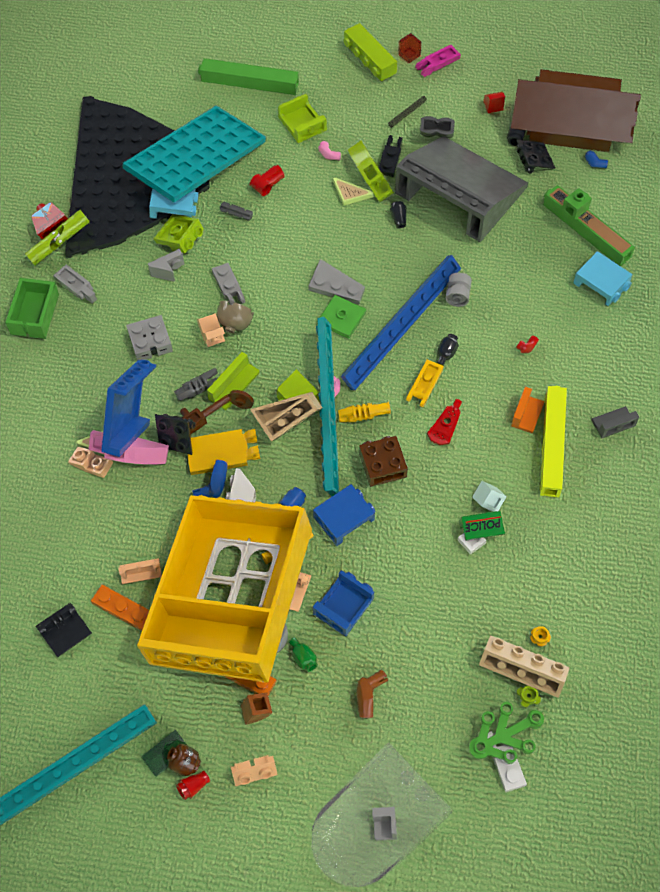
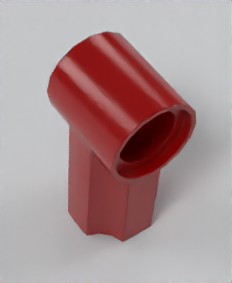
(264, 182)

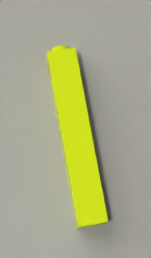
(553, 441)

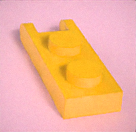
(425, 382)

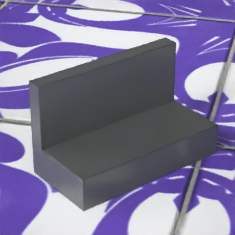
(615, 421)

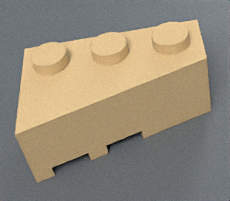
(285, 414)

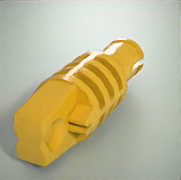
(363, 412)

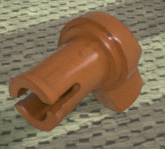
(365, 691)

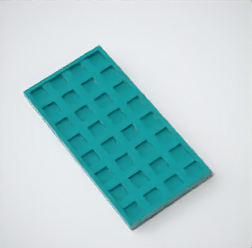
(194, 153)

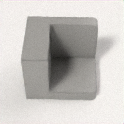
(384, 823)

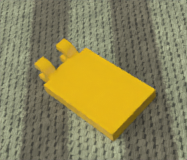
(224, 446)

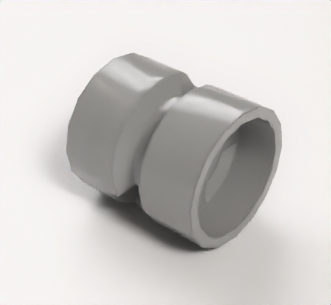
(458, 289)

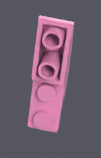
(140, 452)

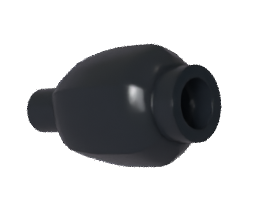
(447, 348)

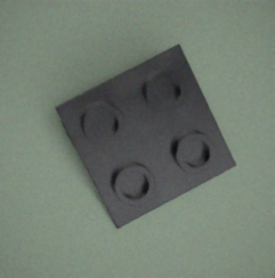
(534, 155)
(175, 432)
(63, 629)

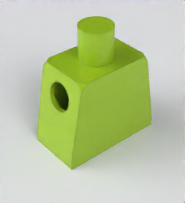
(294, 386)

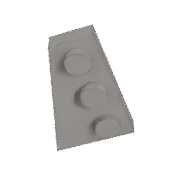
(333, 282)

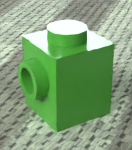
(576, 204)

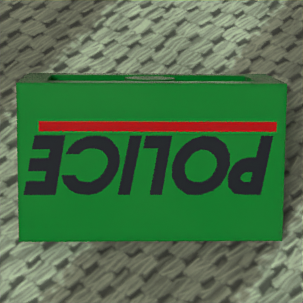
(482, 525)

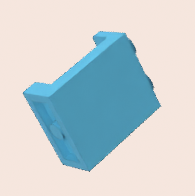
(183, 206)
(604, 277)

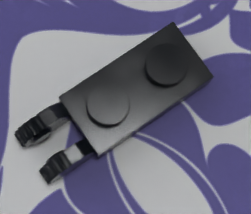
(390, 157)

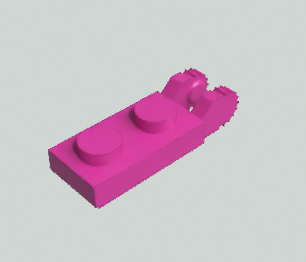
(438, 60)

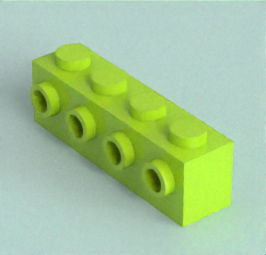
(370, 52)

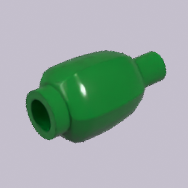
(303, 655)

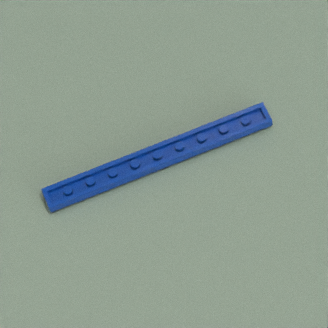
(400, 323)

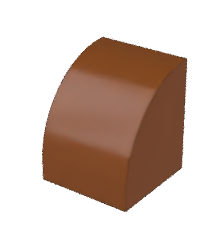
(256, 708)

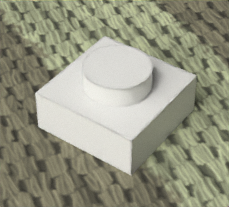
(471, 545)

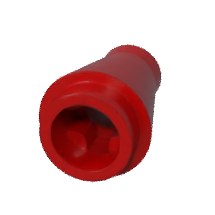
(192, 785)

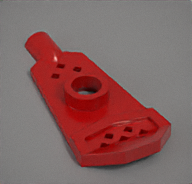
(444, 429)

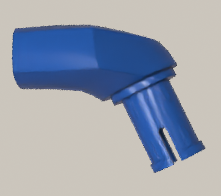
(216, 483)

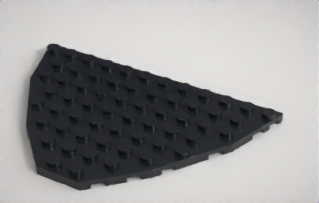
(102, 189)

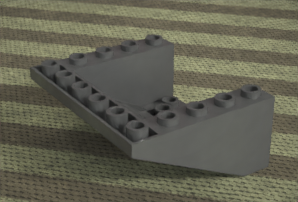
(461, 179)

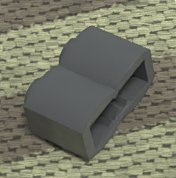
(441, 127)

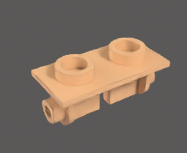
(140, 571)
(244, 773)

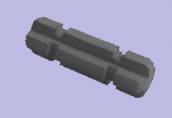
(236, 211)

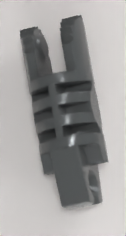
(196, 385)

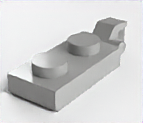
(75, 283)

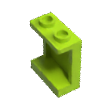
(301, 118)

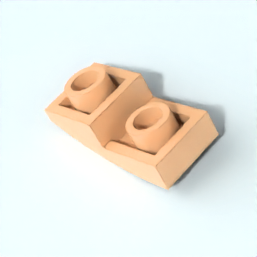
(90, 462)

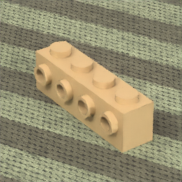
(524, 666)

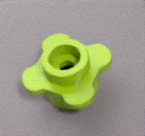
(525, 701)

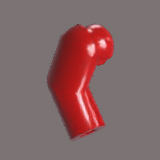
(529, 346)

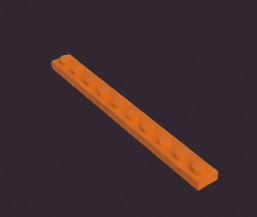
(136, 616)

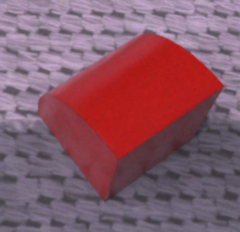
(494, 102)

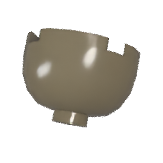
(234, 317)

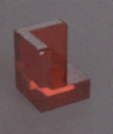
(409, 48)

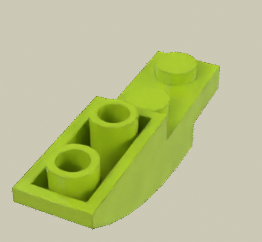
(370, 171)

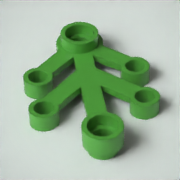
(504, 735)

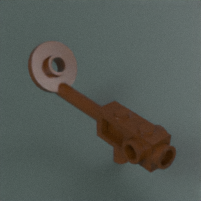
(237, 397)

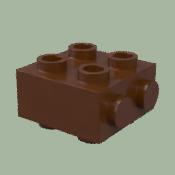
(383, 460)

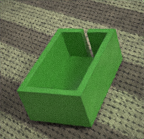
(32, 308)

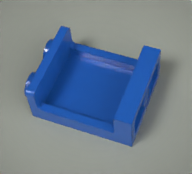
(343, 513)
(344, 603)

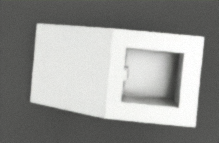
(241, 488)

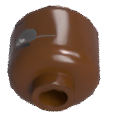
(183, 760)

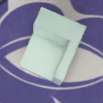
(489, 496)

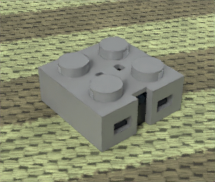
(149, 338)

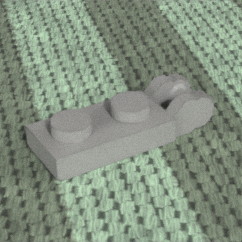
(228, 283)

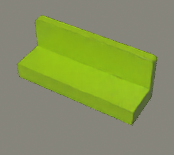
(235, 377)

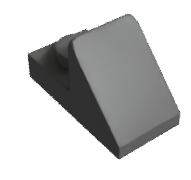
(164, 266)

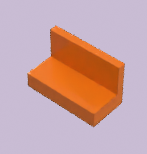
(527, 412)

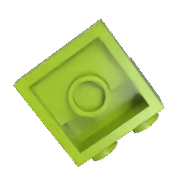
(179, 233)

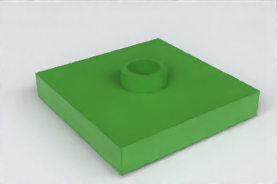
(343, 316)

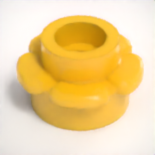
(540, 631)

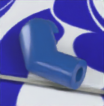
(594, 161)

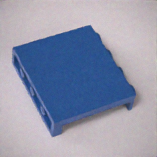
(122, 410)

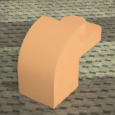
(211, 330)

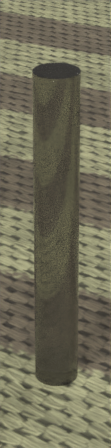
(407, 111)

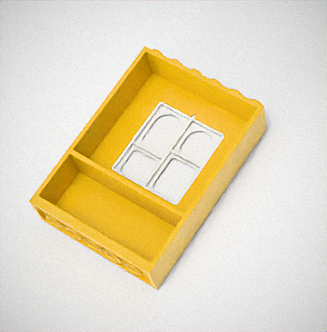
(217, 635)

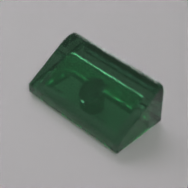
(156, 757)

